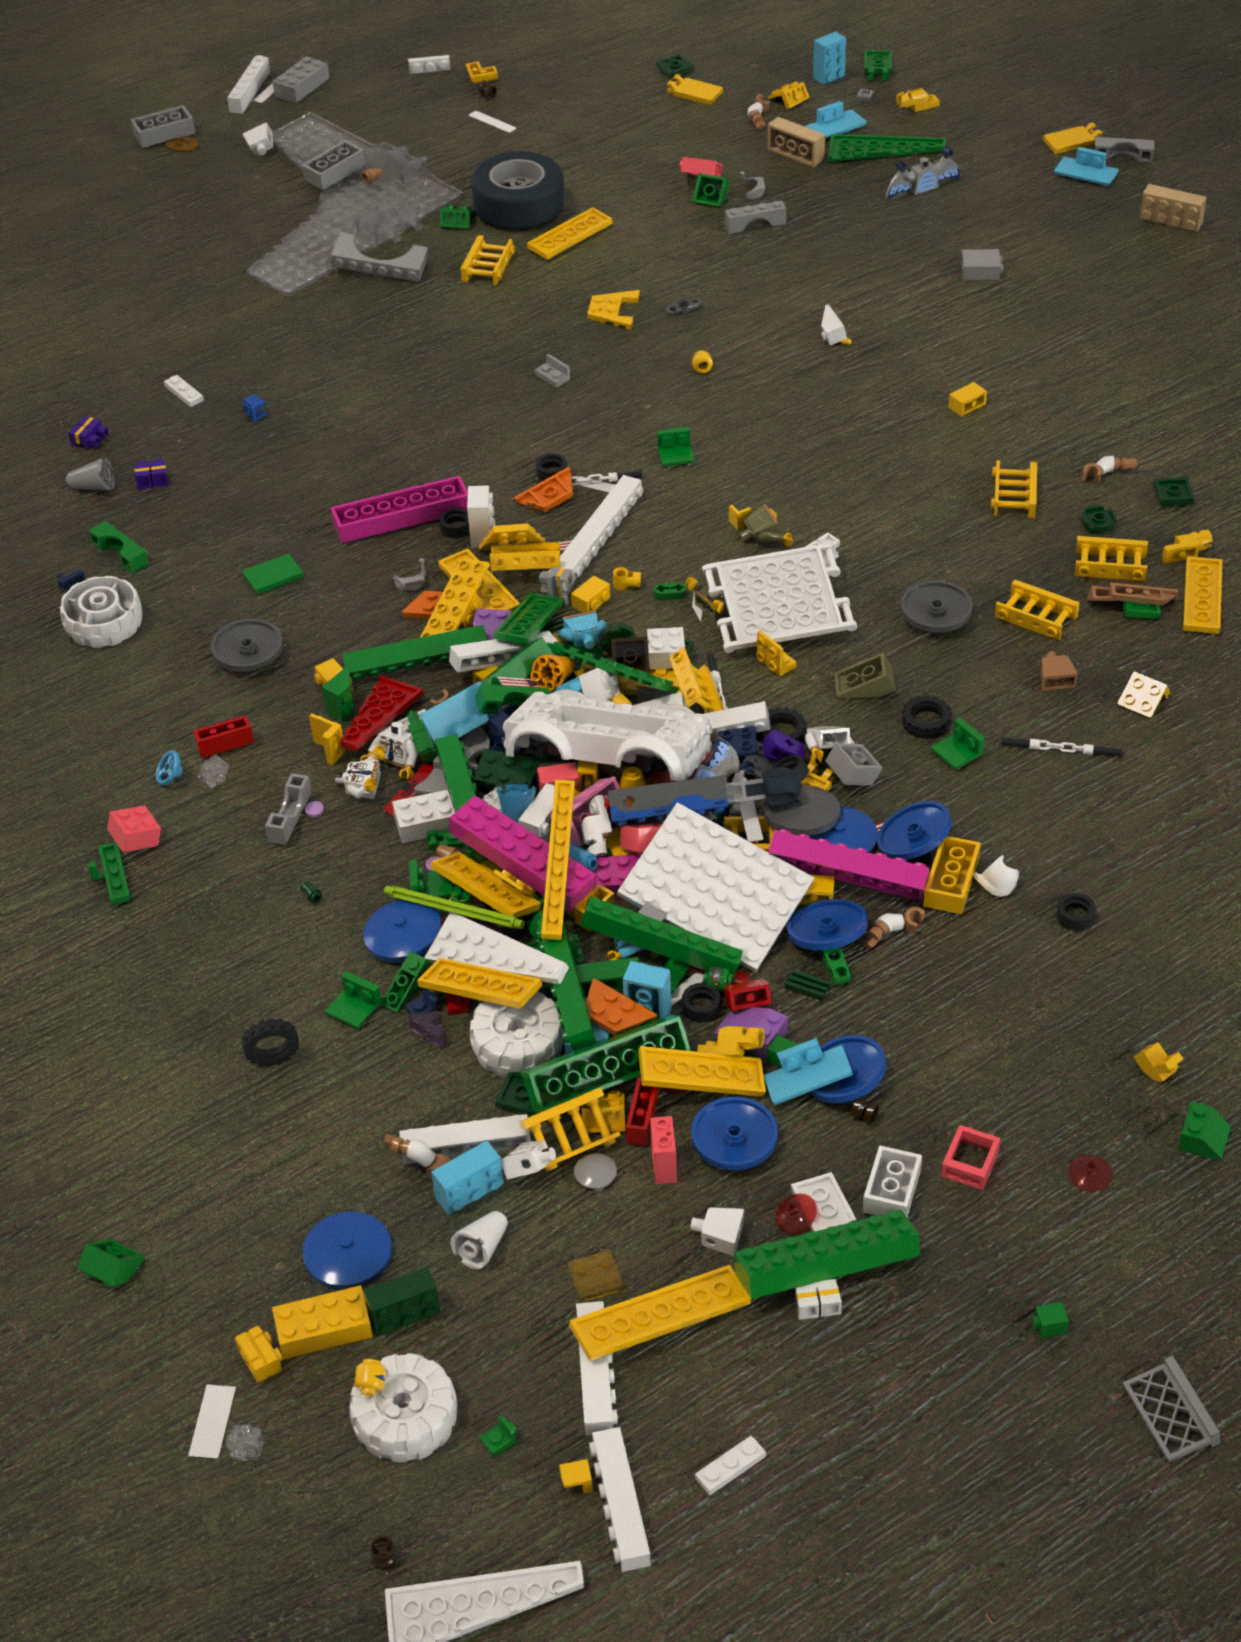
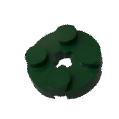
(1106, 519)
(619, 631)

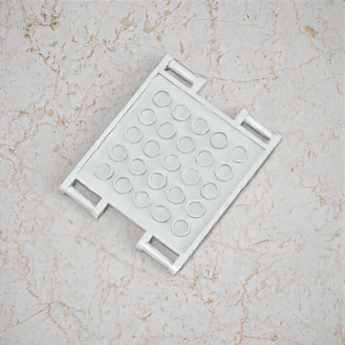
(779, 594)

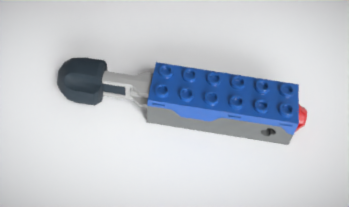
(777, 787)

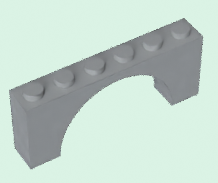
(405, 267)

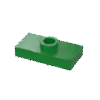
(1141, 610)

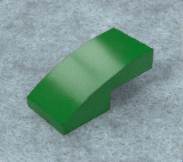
(677, 971)

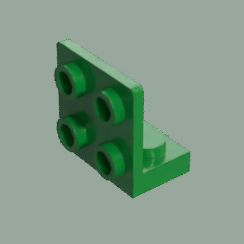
(454, 217)
(675, 446)
(961, 746)
(429, 882)
(355, 1001)

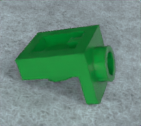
(500, 1437)

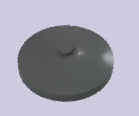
(936, 606)
(246, 645)
(809, 815)

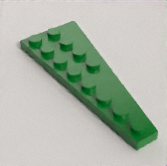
(871, 146)
(614, 667)

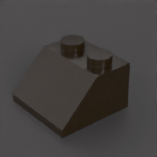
(631, 652)

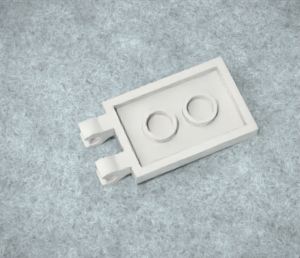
(829, 1199)

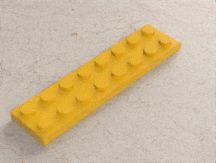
(659, 1312)

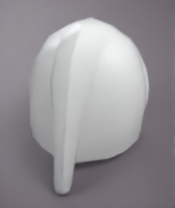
(998, 878)

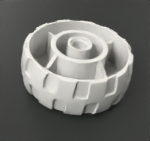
(101, 611)
(516, 1038)
(409, 1414)

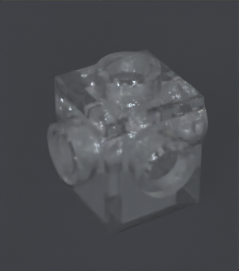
(213, 771)
(245, 1442)

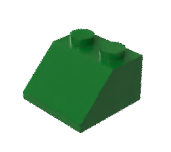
(711, 190)
(339, 696)
(1204, 1132)
(109, 1262)

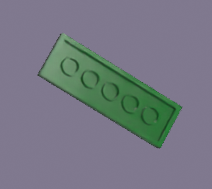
(528, 619)

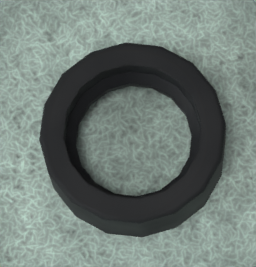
(549, 460)
(451, 515)
(795, 763)
(1072, 922)
(701, 1014)

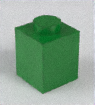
(777, 1045)
(1050, 1320)

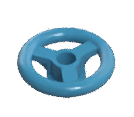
(171, 768)

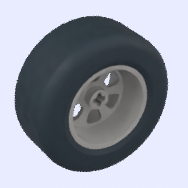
(518, 190)

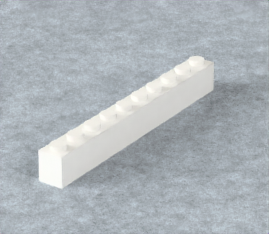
(601, 525)

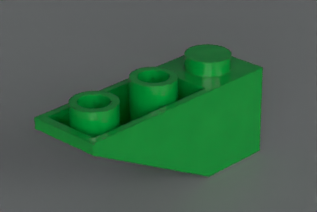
(405, 982)

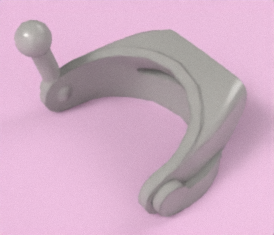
(759, 185)
(405, 583)

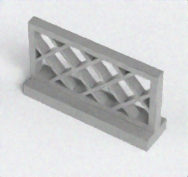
(1186, 1396)

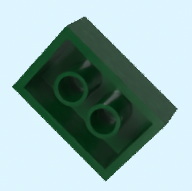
(501, 770)
(402, 1301)

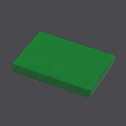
(272, 573)

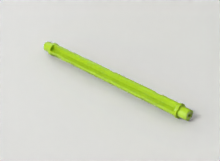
(454, 907)

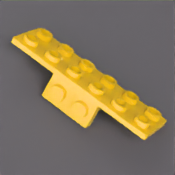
(459, 599)

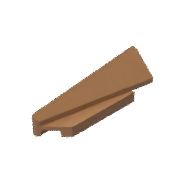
(1132, 593)

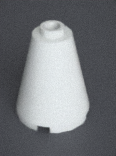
(479, 1239)

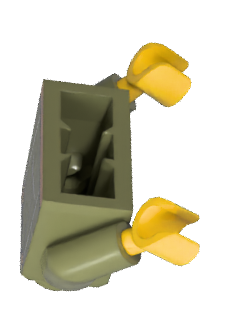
(764, 527)
(713, 607)

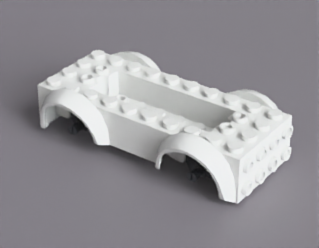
(565, 726)

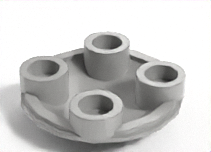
(595, 1171)

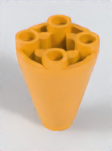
(552, 670)

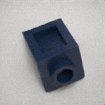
(68, 581)
(426, 1003)

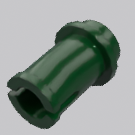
(313, 895)

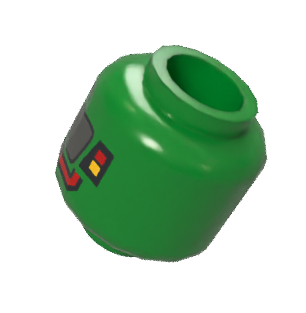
(718, 978)

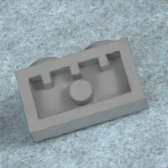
(553, 371)

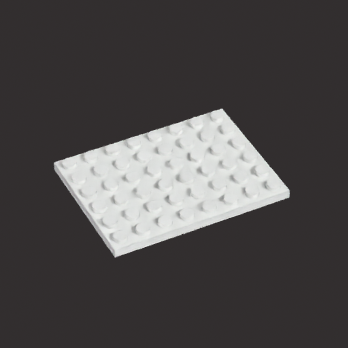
(716, 884)

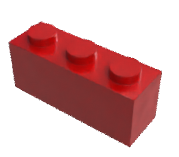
(223, 736)
(642, 1109)

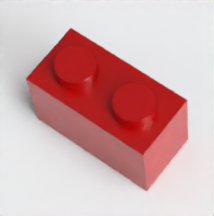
(747, 994)

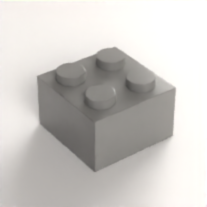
(853, 764)

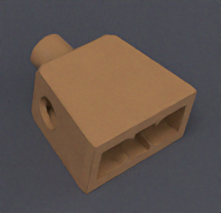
(1057, 672)

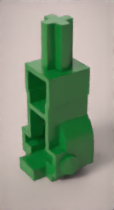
(421, 738)

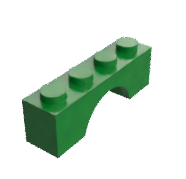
(108, 537)
(492, 697)

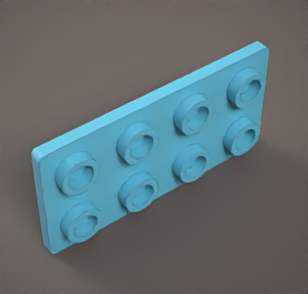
(833, 120)
(1087, 166)
(455, 715)
(806, 1070)

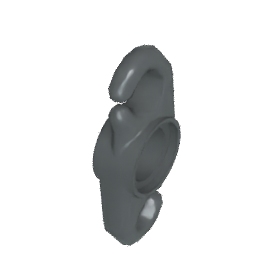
(683, 310)

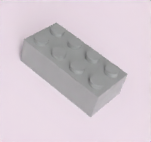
(300, 79)
(162, 126)
(334, 165)

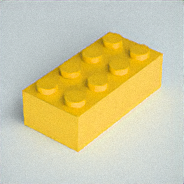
(952, 875)
(322, 1322)

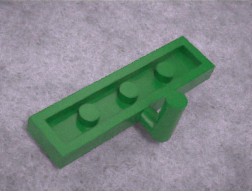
(112, 873)

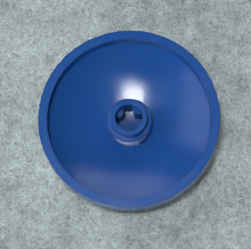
(853, 830)
(914, 830)
(827, 924)
(401, 929)
(867, 1065)
(734, 1133)
(347, 1250)

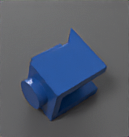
(252, 407)

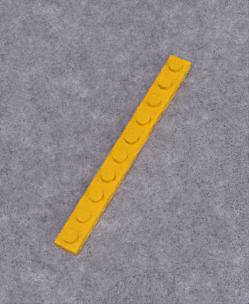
(558, 860)

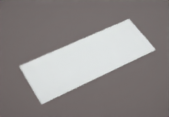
(212, 1421)

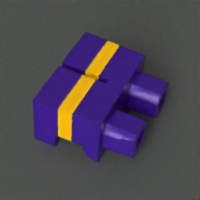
(87, 432)
(155, 469)

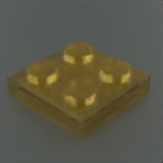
(596, 1276)

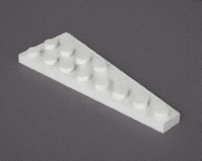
(478, 945)
(465, 1604)

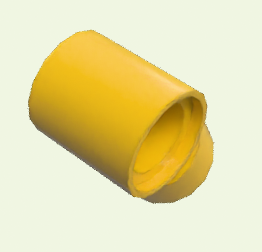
(623, 578)

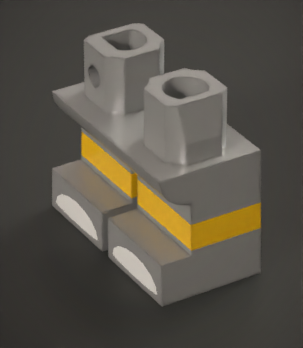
(558, 582)

